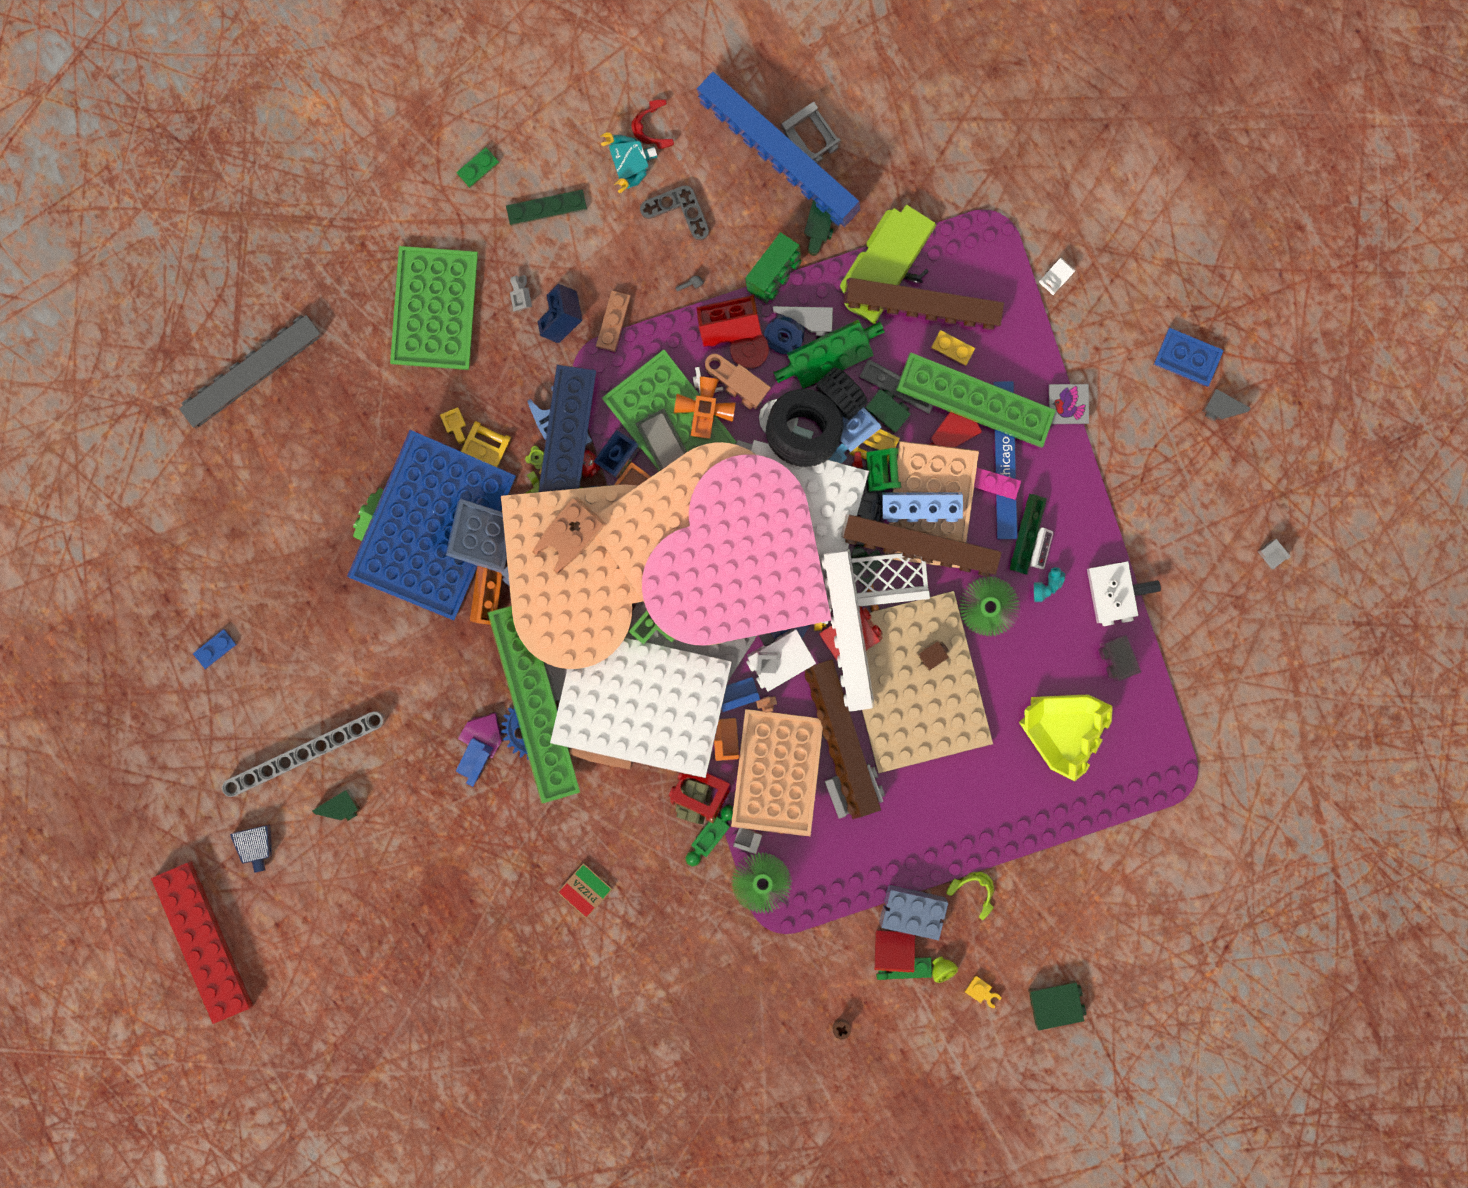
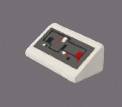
(1041, 548)

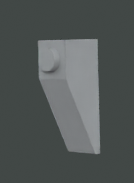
(813, 319)

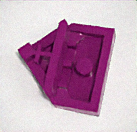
(485, 730)

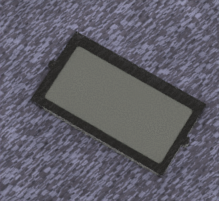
(661, 438)

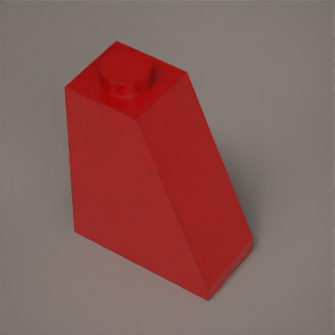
(955, 431)

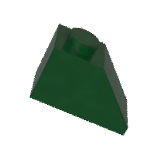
(339, 807)

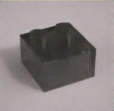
(1119, 658)

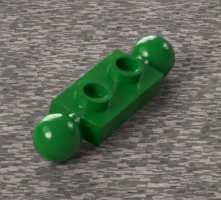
(710, 836)

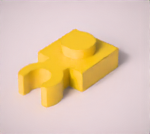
(980, 990)

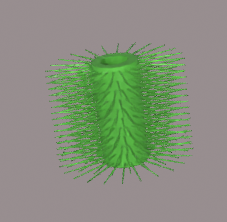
(988, 620)
(759, 894)

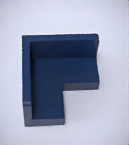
(562, 315)

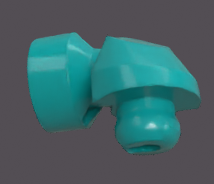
(1055, 581)

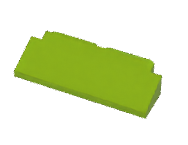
(890, 252)

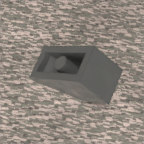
(1222, 406)

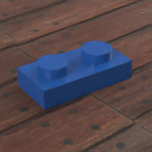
(214, 649)

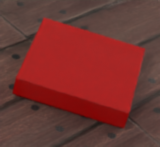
(894, 951)

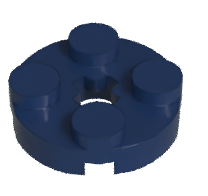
(791, 328)

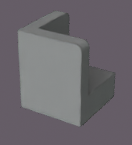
(1273, 553)
(766, 662)
(747, 840)

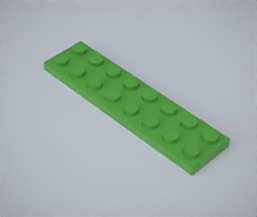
(975, 400)

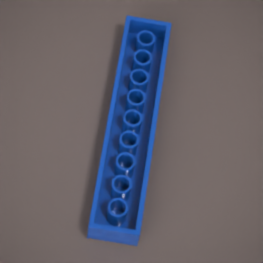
(778, 149)

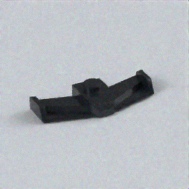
(870, 505)

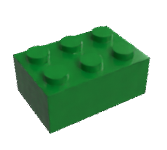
(773, 268)

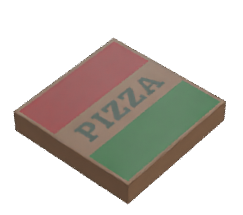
(585, 890)

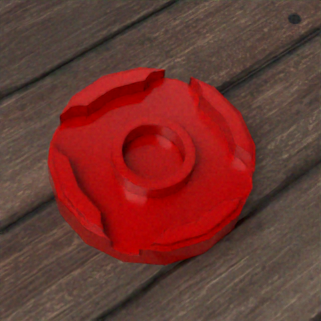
(750, 351)

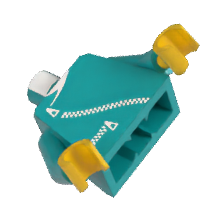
(628, 159)

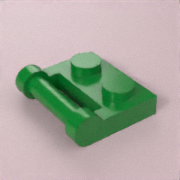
(878, 469)

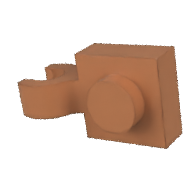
(766, 703)

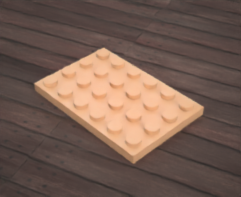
(937, 470)
(777, 773)

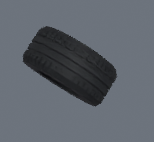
(810, 405)

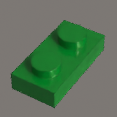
(477, 167)

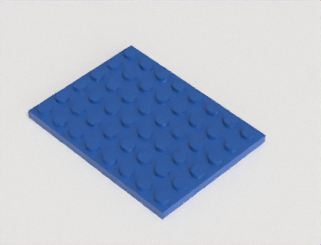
(414, 520)

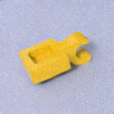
(454, 422)

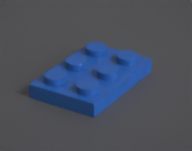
(1188, 357)

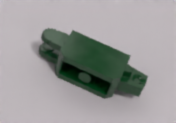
(817, 229)

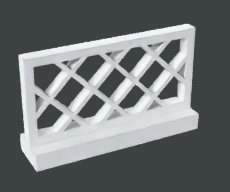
(893, 595)

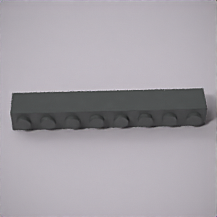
(250, 372)

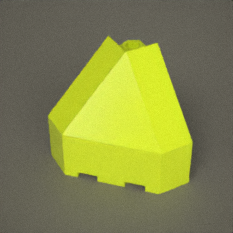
(1066, 730)

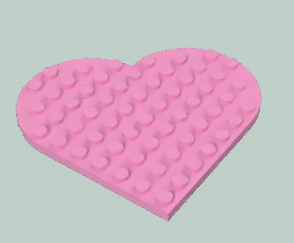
(743, 560)

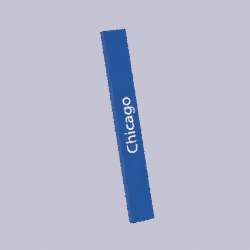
(1005, 465)

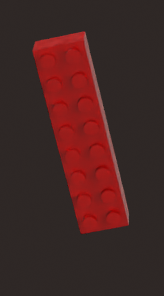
(202, 942)

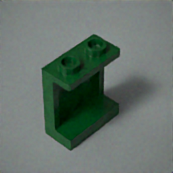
(1057, 1005)

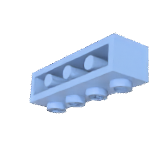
(922, 506)

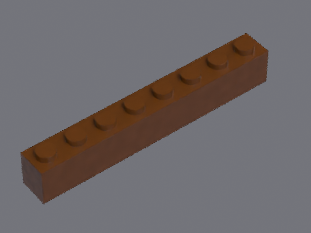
(923, 303)
(920, 544)
(842, 739)

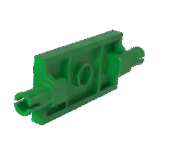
(837, 349)

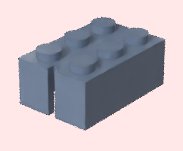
(913, 912)

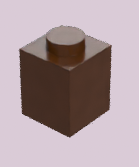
(933, 654)

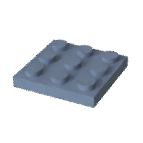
(478, 536)

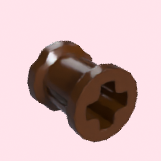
(843, 1035)

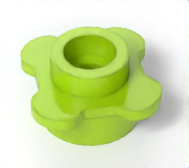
(531, 458)

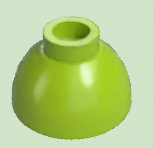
(943, 969)

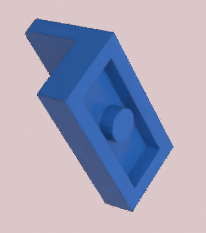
(740, 694)
(474, 760)

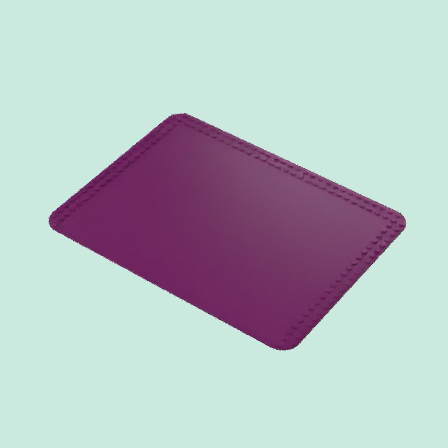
(1001, 797)

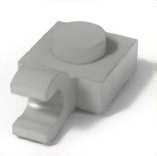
(520, 296)

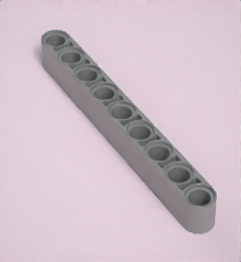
(296, 760)

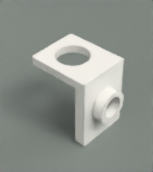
(1057, 276)
(696, 379)

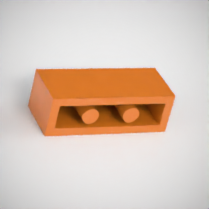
(485, 594)

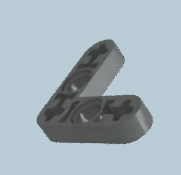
(677, 203)

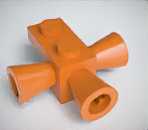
(704, 408)

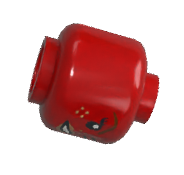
(589, 468)

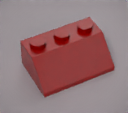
(728, 321)

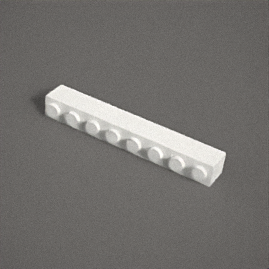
(849, 630)

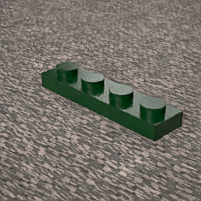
(546, 207)
(1028, 534)

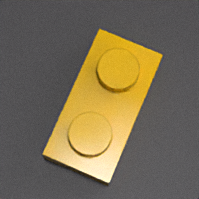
(952, 348)

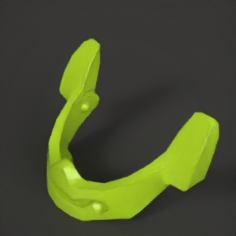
(984, 880)

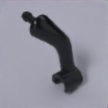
(915, 278)

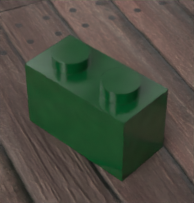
(888, 410)

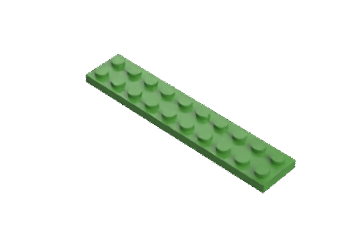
(534, 710)

